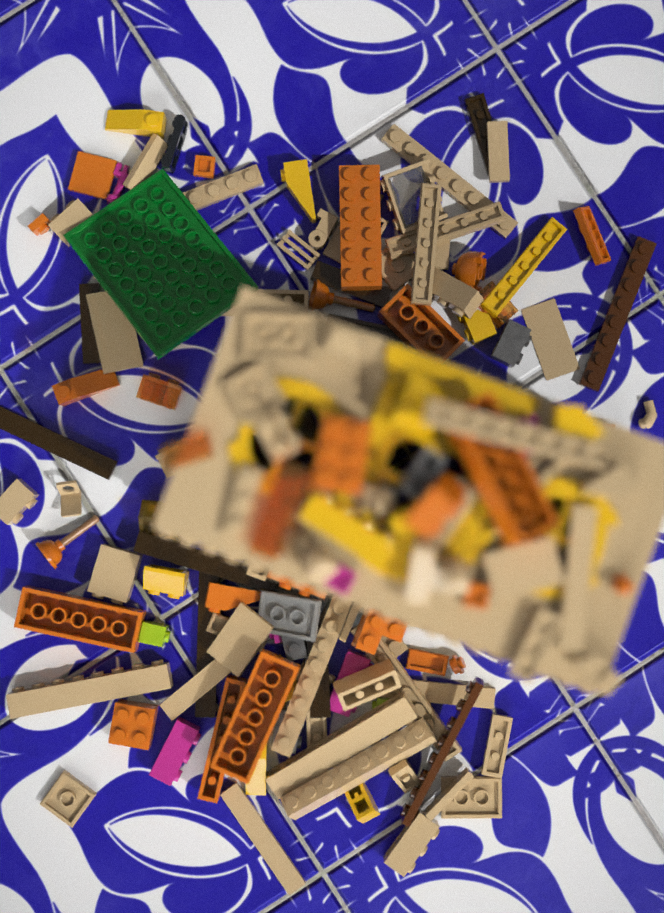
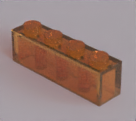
(280, 510)

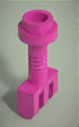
(122, 175)

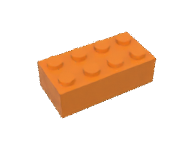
(419, 326)

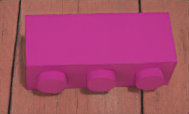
(351, 664)
(175, 751)

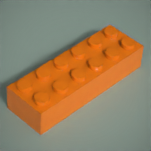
(360, 227)
(504, 482)
(79, 618)
(255, 716)

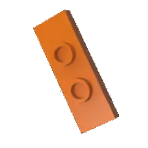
(592, 235)
(306, 591)

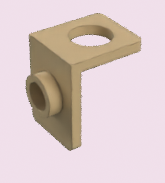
(70, 499)

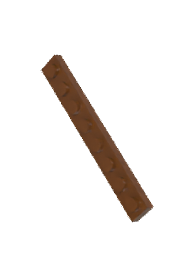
(617, 314)
(444, 745)

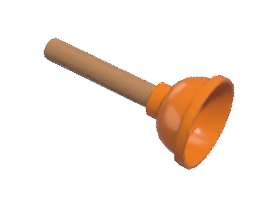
(321, 296)
(53, 550)

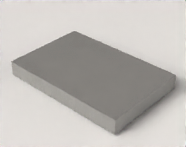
(290, 614)

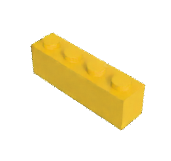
(348, 531)

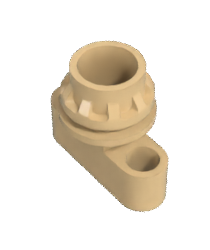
(433, 573)

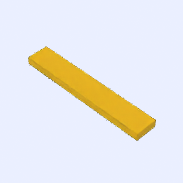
(523, 267)

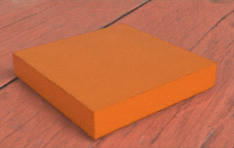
(92, 175)

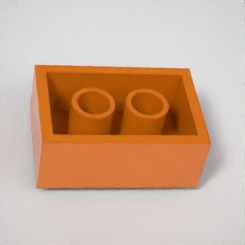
(342, 455)

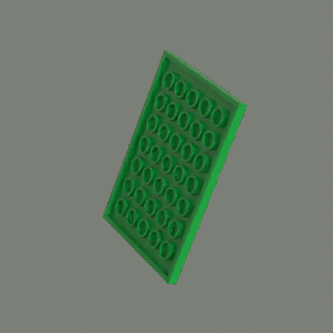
(160, 263)

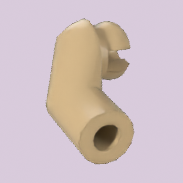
(650, 417)

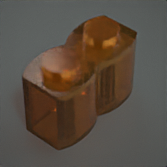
(159, 391)

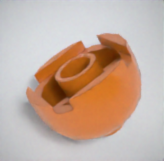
(470, 268)

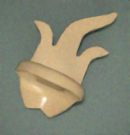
(376, 499)

